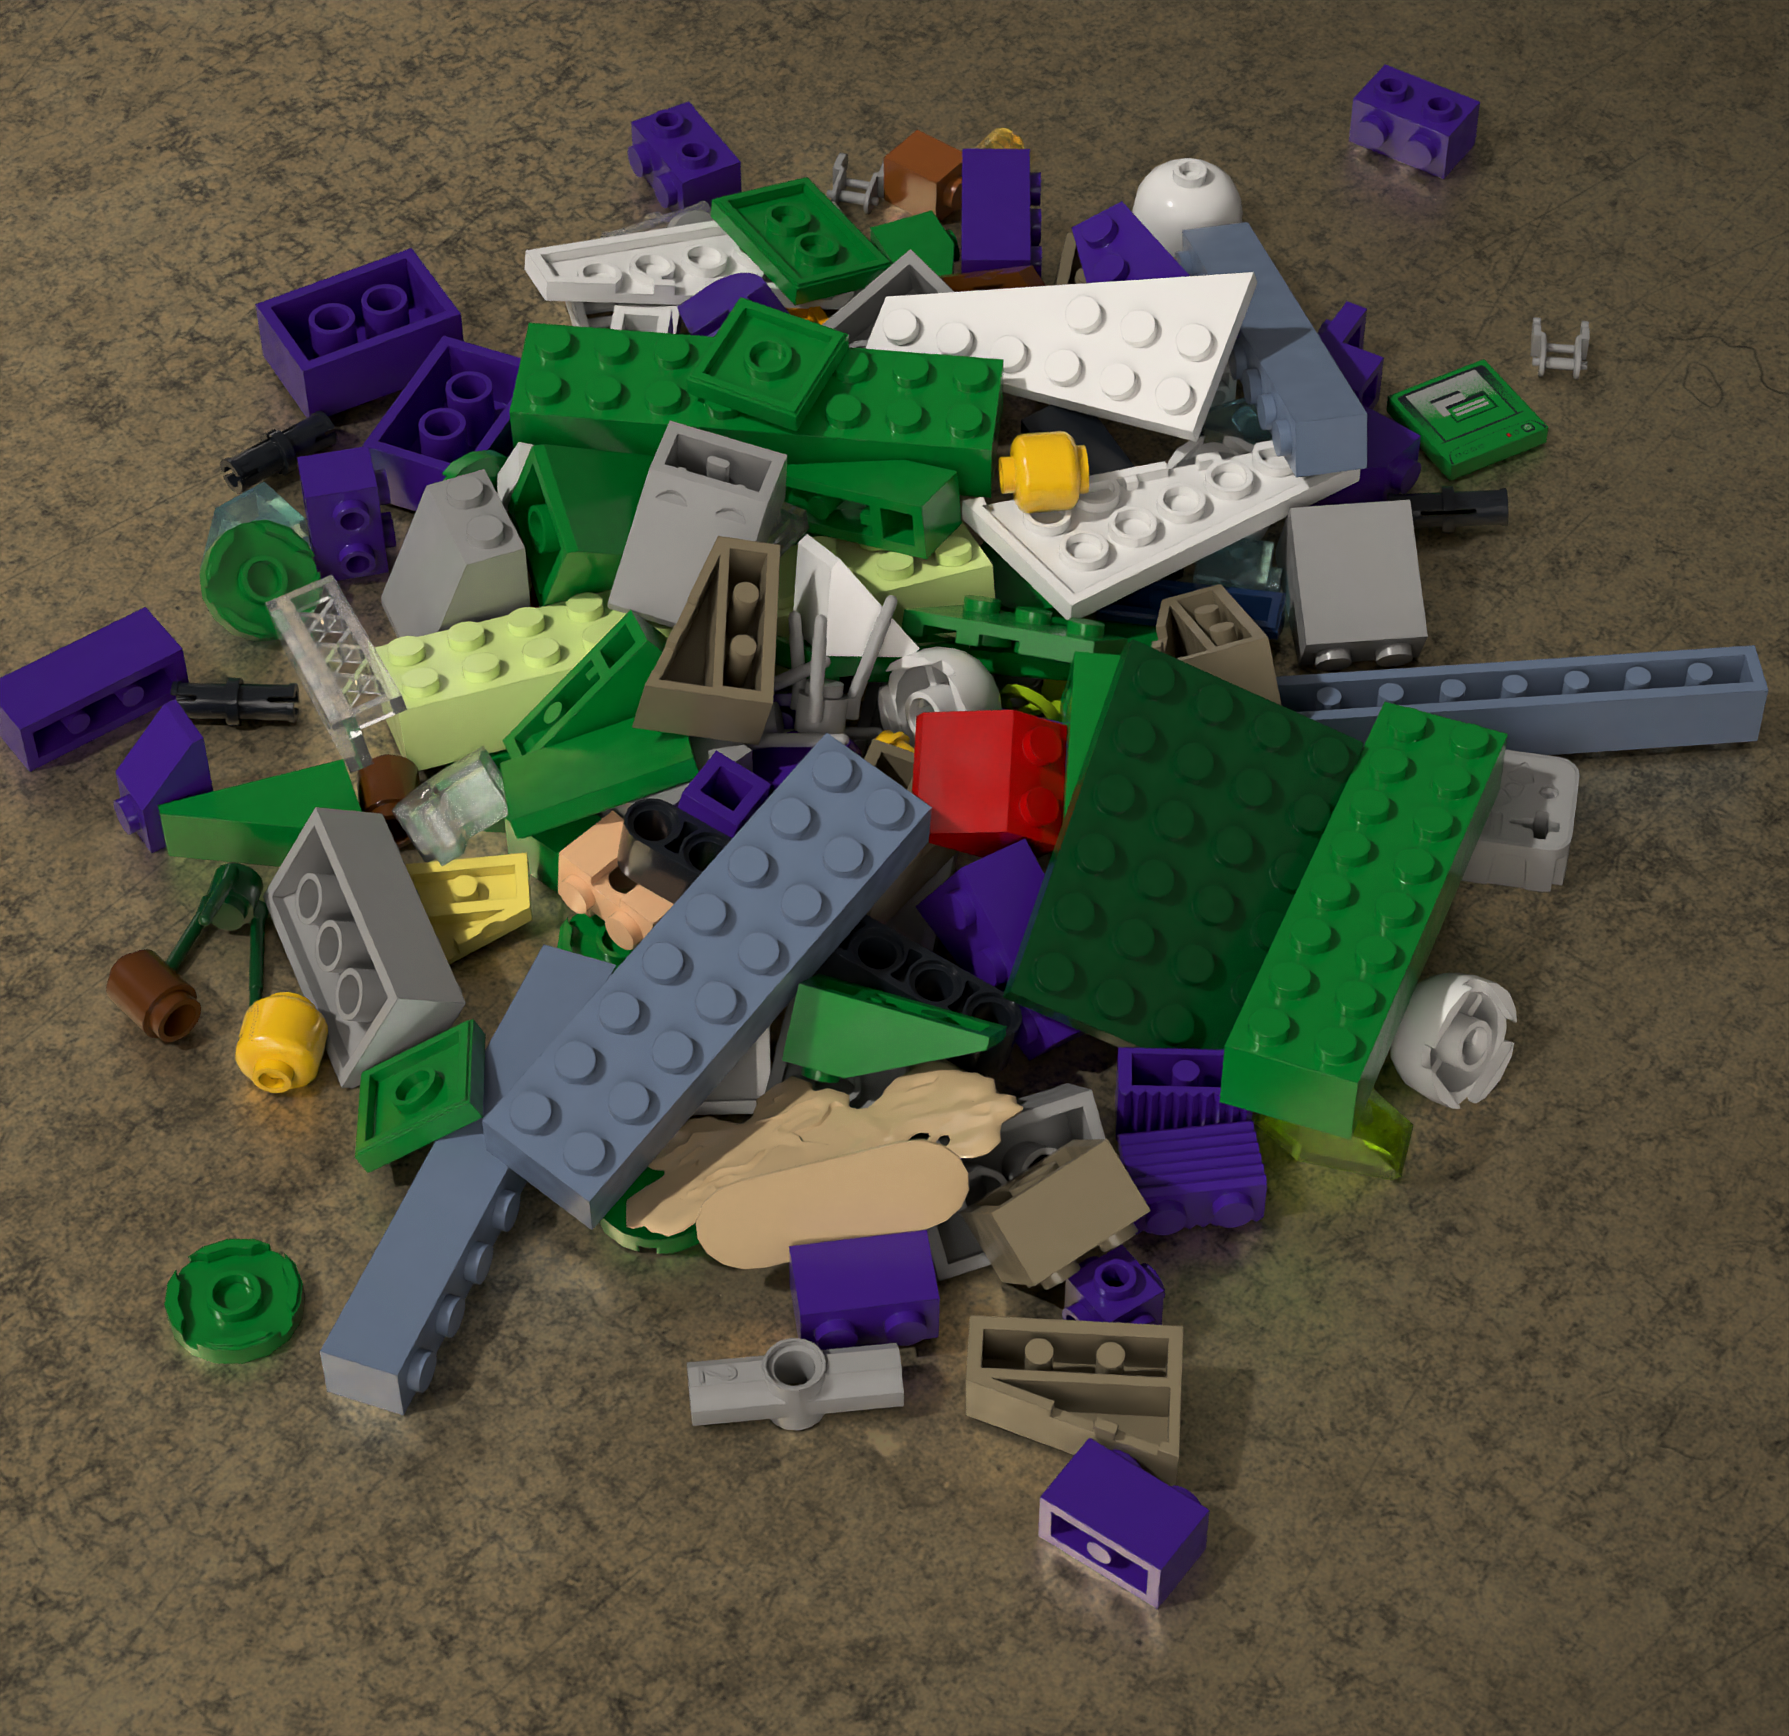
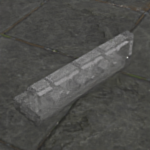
(319, 662)

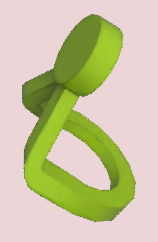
(1047, 703)

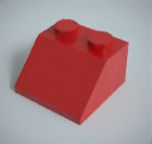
(990, 779)

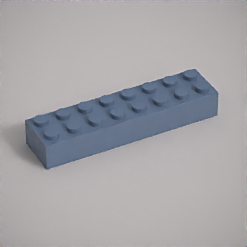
(707, 981)

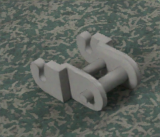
(874, 188)
(1540, 347)

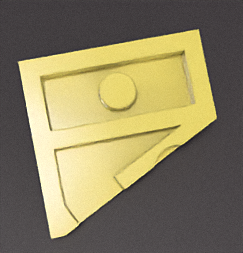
(474, 899)

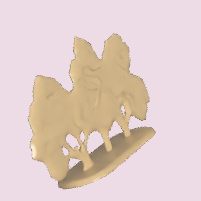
(822, 1169)

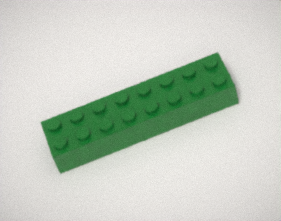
(626, 385)
(1363, 921)

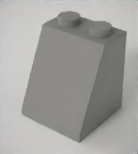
(456, 560)
(1352, 584)

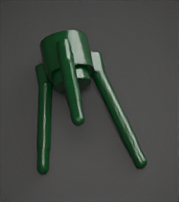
(229, 905)

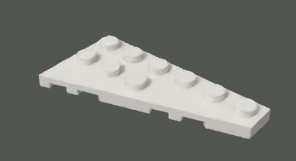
(649, 267)
(1104, 349)
(1145, 523)

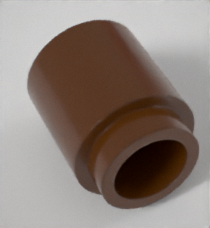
(384, 786)
(153, 995)

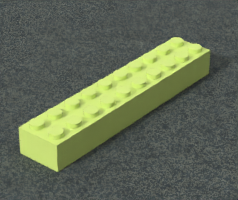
(488, 675)

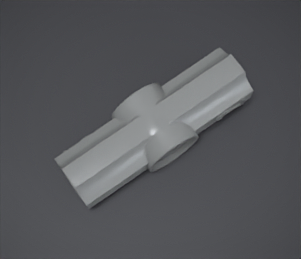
(829, 1378)

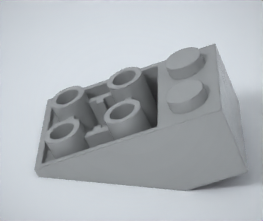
(692, 495)

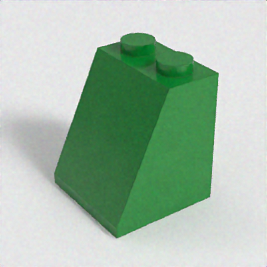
(575, 516)

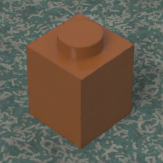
(924, 176)

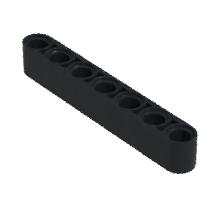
(671, 848)

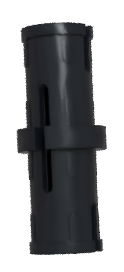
(278, 452)
(1455, 509)
(238, 701)

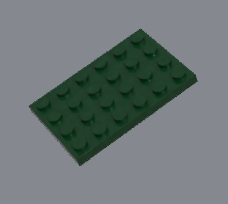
(1176, 856)

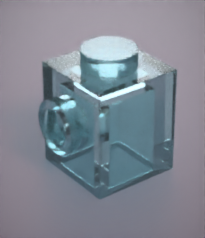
(1241, 565)

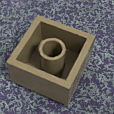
(1057, 1213)

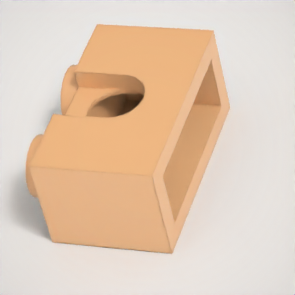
(594, 884)

